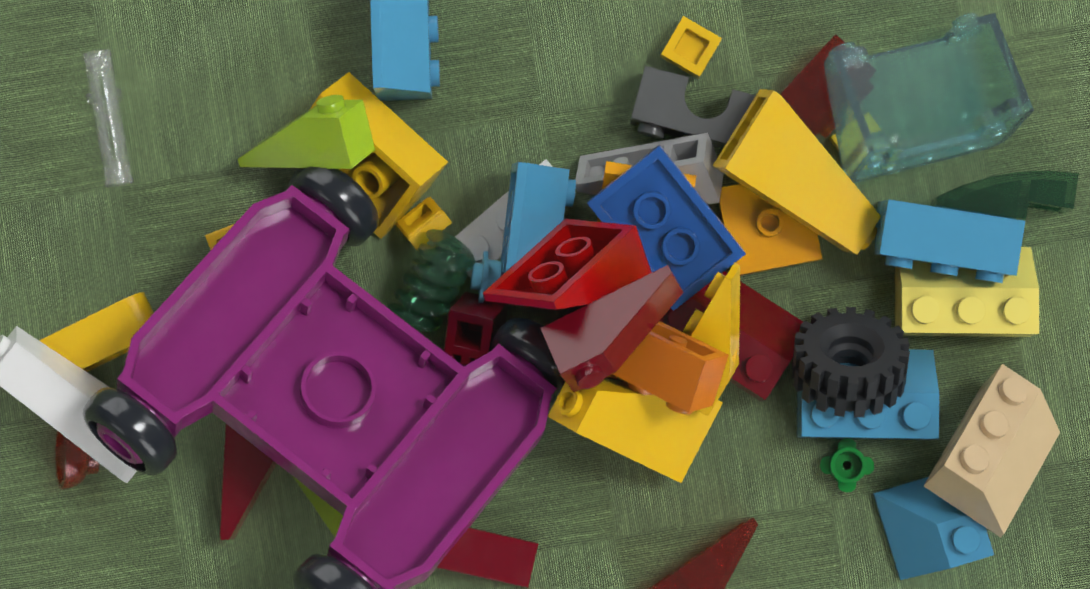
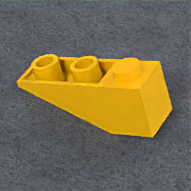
(720, 323)

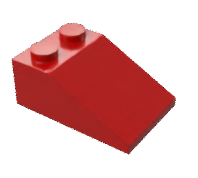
(573, 266)

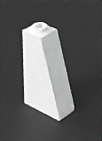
(54, 392)

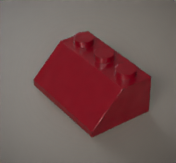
(764, 338)

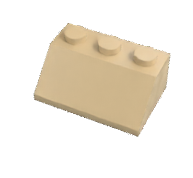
(996, 451)

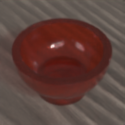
(72, 463)

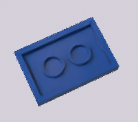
(671, 221)

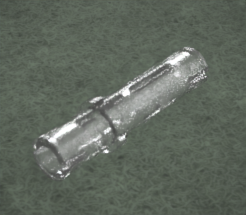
(98, 66)

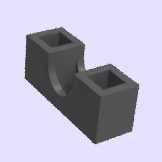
(663, 109)

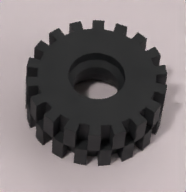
(854, 340)

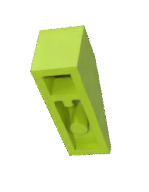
(326, 136)

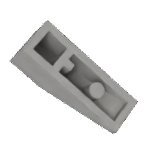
(691, 154)

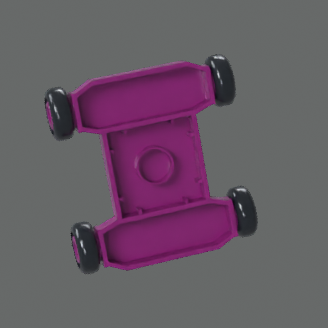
(331, 387)

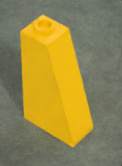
(794, 172)
(634, 425)

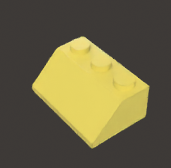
(967, 306)

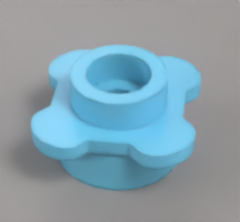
(484, 275)

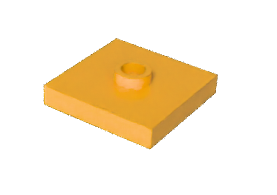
(765, 232)

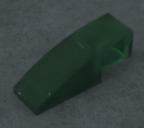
(1013, 194)

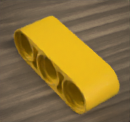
(102, 334)

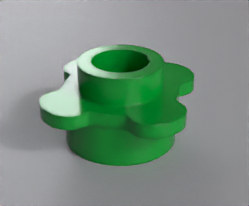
(859, 465)

